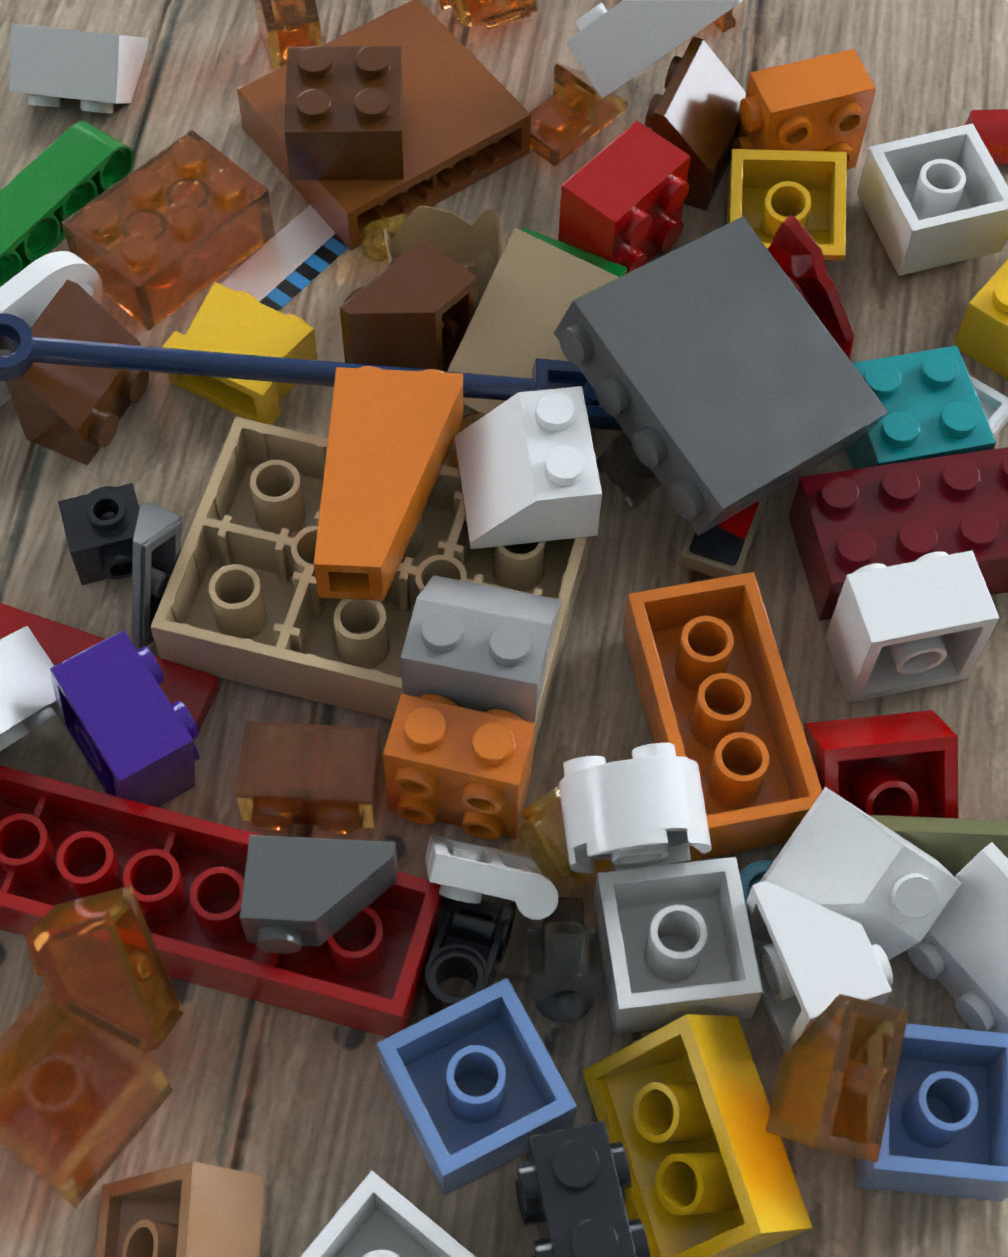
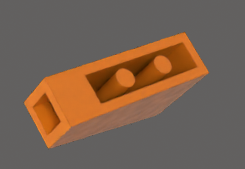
(379, 470)

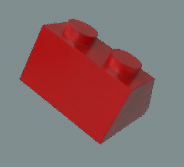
(889, 763)

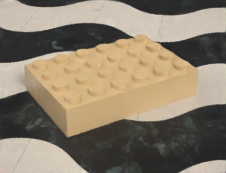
(248, 588)

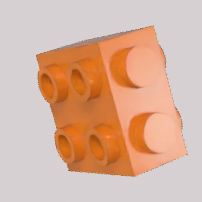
(808, 106)
(458, 766)

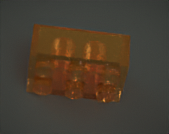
(171, 228)

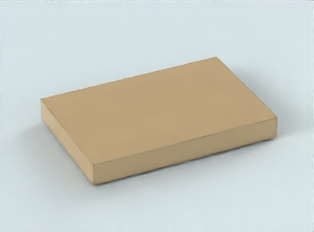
(522, 310)

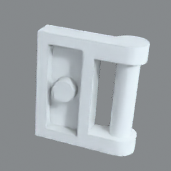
(475, 869)

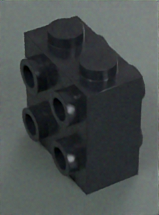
(578, 1196)

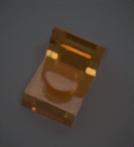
(570, 115)

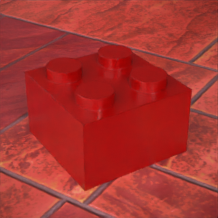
(627, 199)

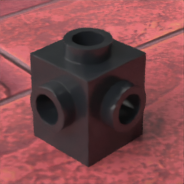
(101, 532)

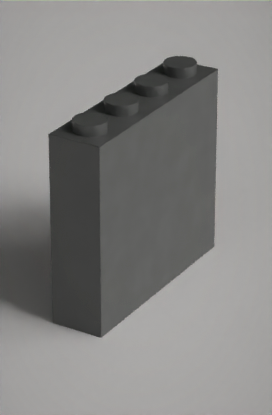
(718, 373)

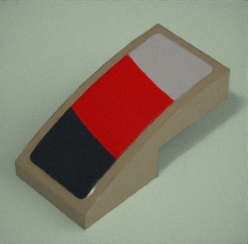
(726, 546)

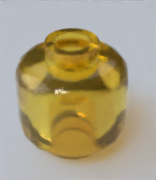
(545, 840)

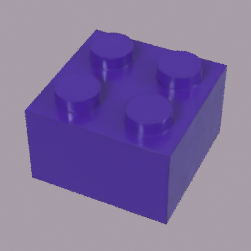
(125, 722)

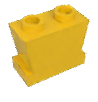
(242, 325)

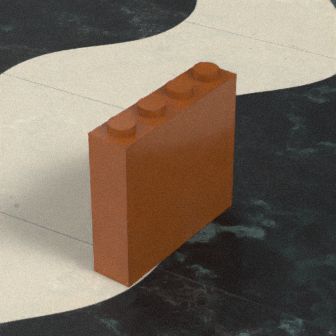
(455, 124)

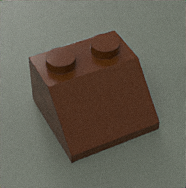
(69, 405)

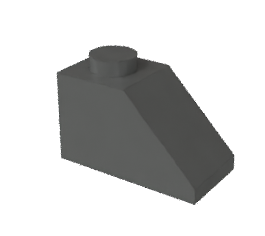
(310, 887)

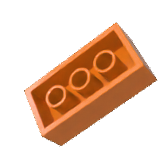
(723, 700)

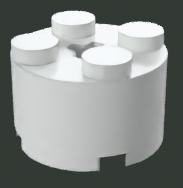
(633, 809)

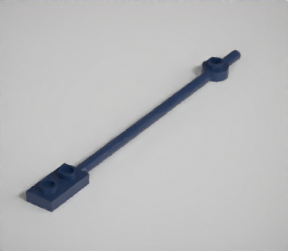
(26, 349)

